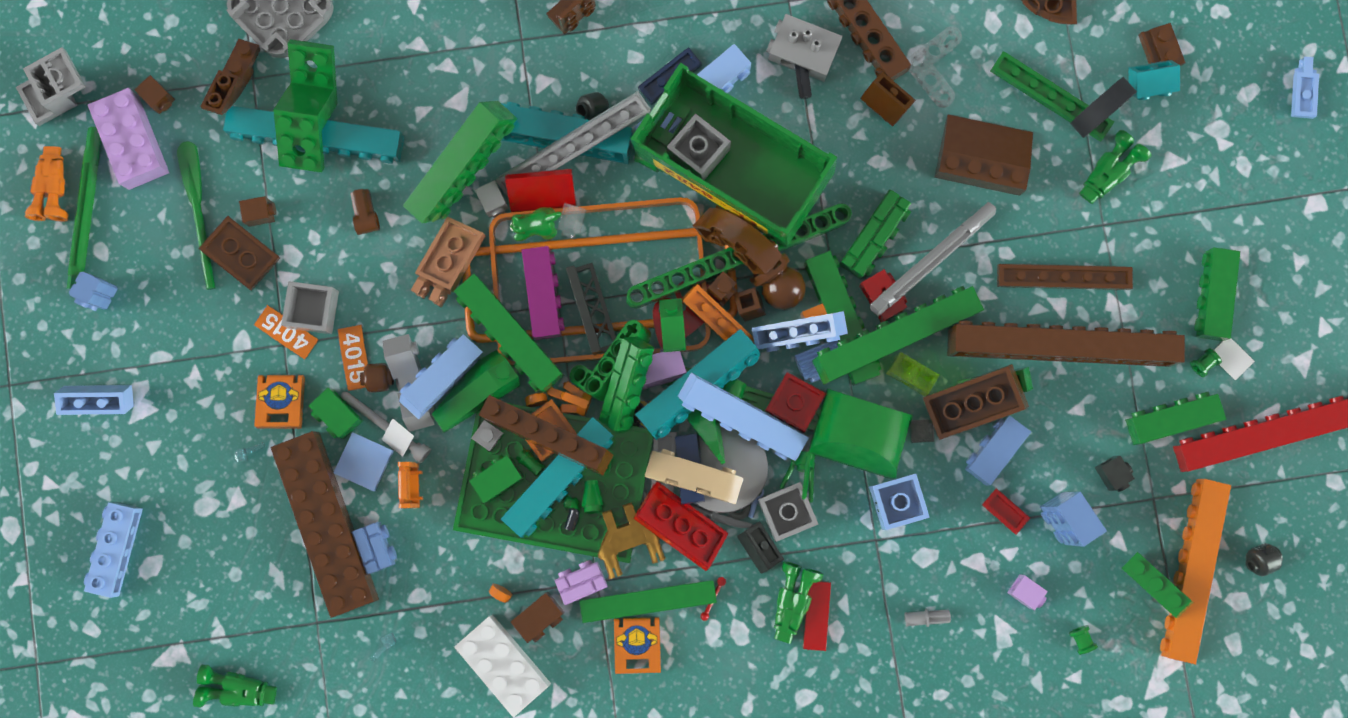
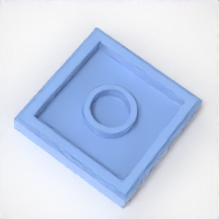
(363, 461)

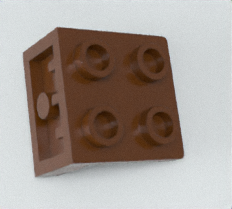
(568, 13)

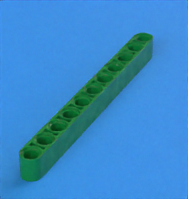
(730, 263)

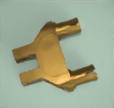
(626, 537)

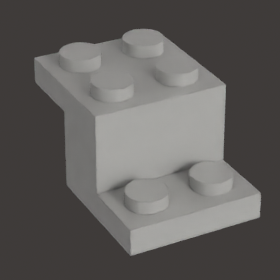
(50, 86)

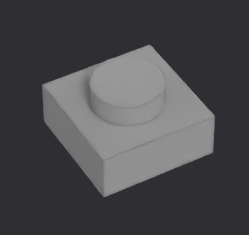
(487, 435)

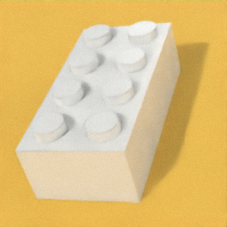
(502, 665)

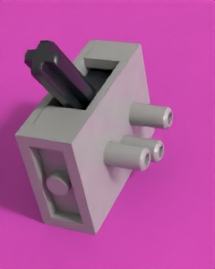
(805, 50)

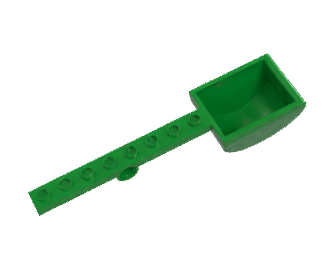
(846, 429)

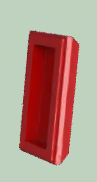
(1006, 511)

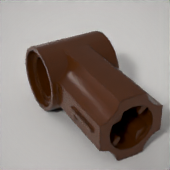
(365, 216)

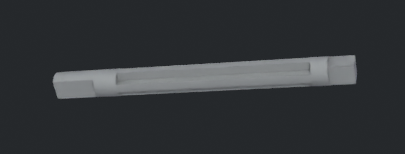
(933, 259)

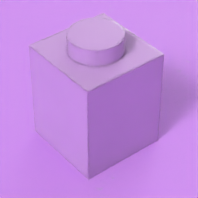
(1028, 592)

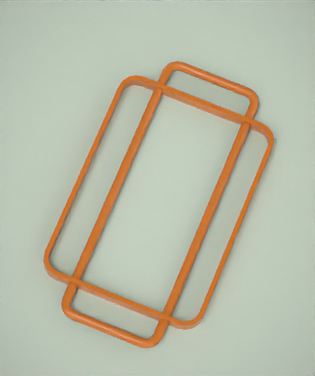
(493, 250)

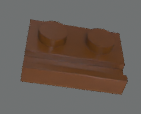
(1161, 45)

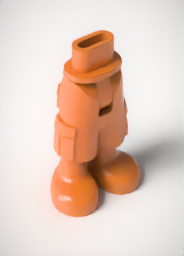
(48, 183)

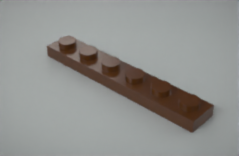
(1064, 277)

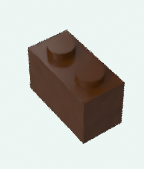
(887, 99)
(537, 617)

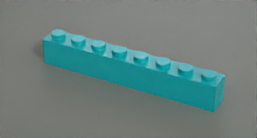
(337, 136)

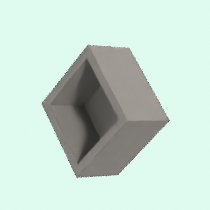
(310, 307)

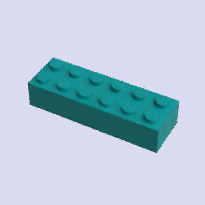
(543, 128)

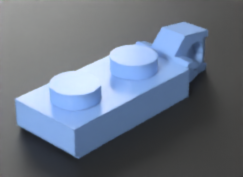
(1305, 90)

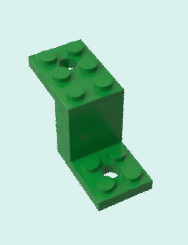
(306, 105)

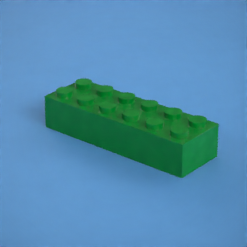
(460, 161)

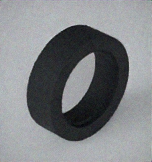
(1103, 107)

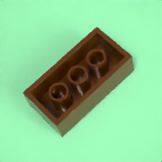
(976, 402)

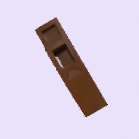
(233, 79)

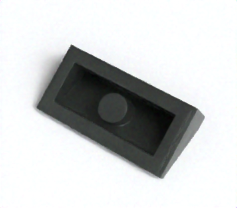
(760, 547)

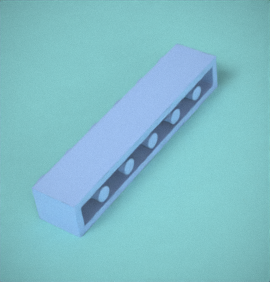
(722, 73)
(743, 417)

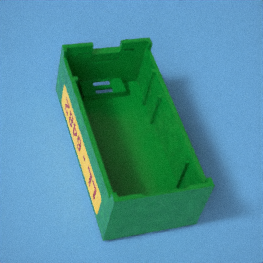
(764, 178)

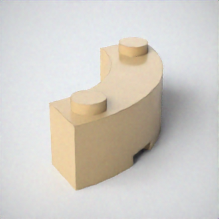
(691, 476)

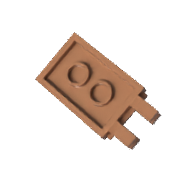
(447, 260)

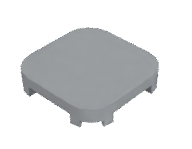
(277, 21)

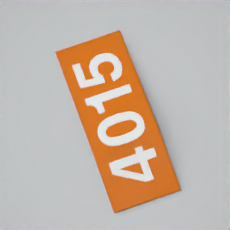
(296, 340)
(353, 355)

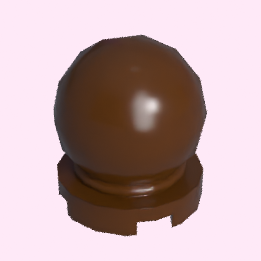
(781, 285)

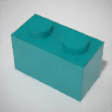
(1155, 79)

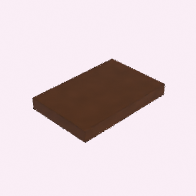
(239, 253)

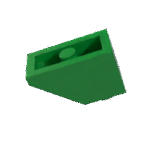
(672, 325)

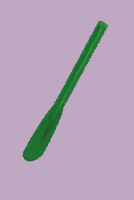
(191, 176)

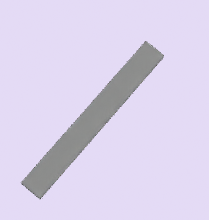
(582, 138)

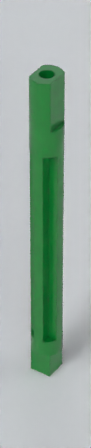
(84, 206)

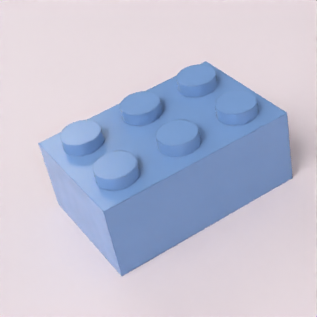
(1072, 519)

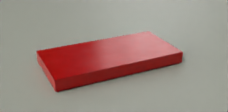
(681, 526)

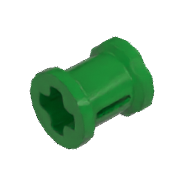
(1206, 362)
(1083, 640)

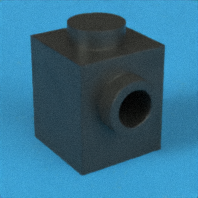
(1115, 473)

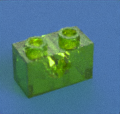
(912, 374)

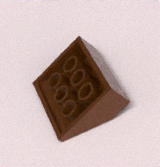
(985, 155)

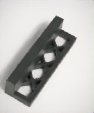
(583, 307)

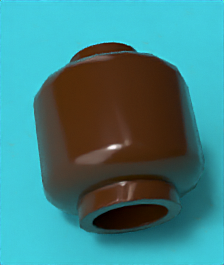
(376, 377)

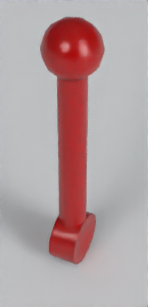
(721, 582)

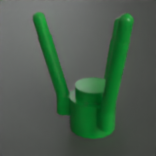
(806, 464)

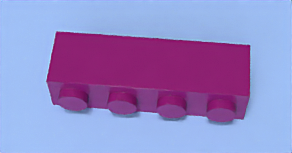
(542, 293)

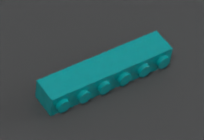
(717, 368)
(552, 484)

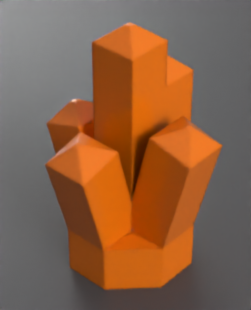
(578, 400)

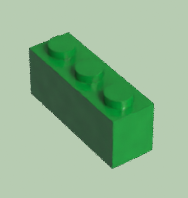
(1157, 585)

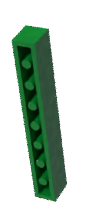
(897, 335)

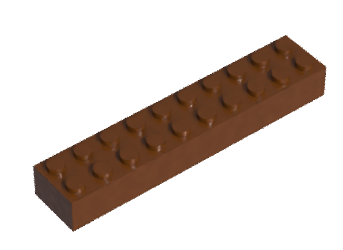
(1066, 345)

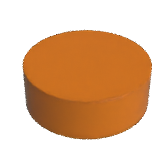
(536, 399)
(500, 593)

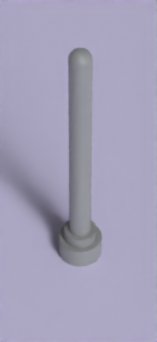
(418, 450)

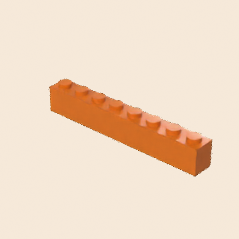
(1196, 568)

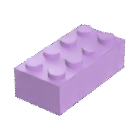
(128, 138)

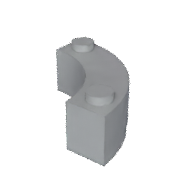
(404, 365)

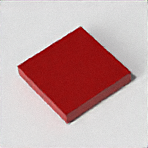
(795, 402)

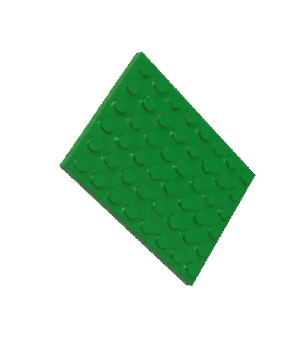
(618, 486)

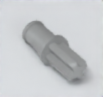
(927, 617)

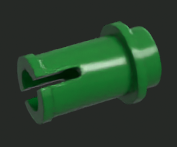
(530, 462)

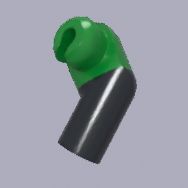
(574, 513)

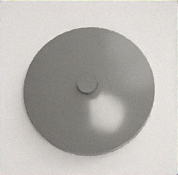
(748, 462)

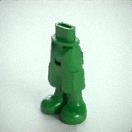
(1110, 170)
(793, 604)
(236, 689)

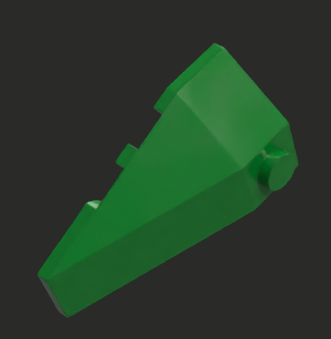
(487, 377)

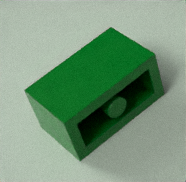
(335, 413)
(496, 478)

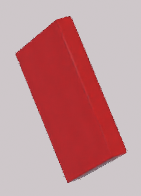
(540, 190)

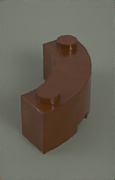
(749, 244)

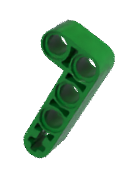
(601, 375)

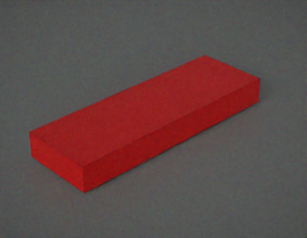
(817, 617)

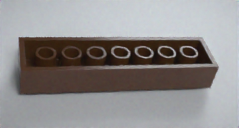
(324, 523)

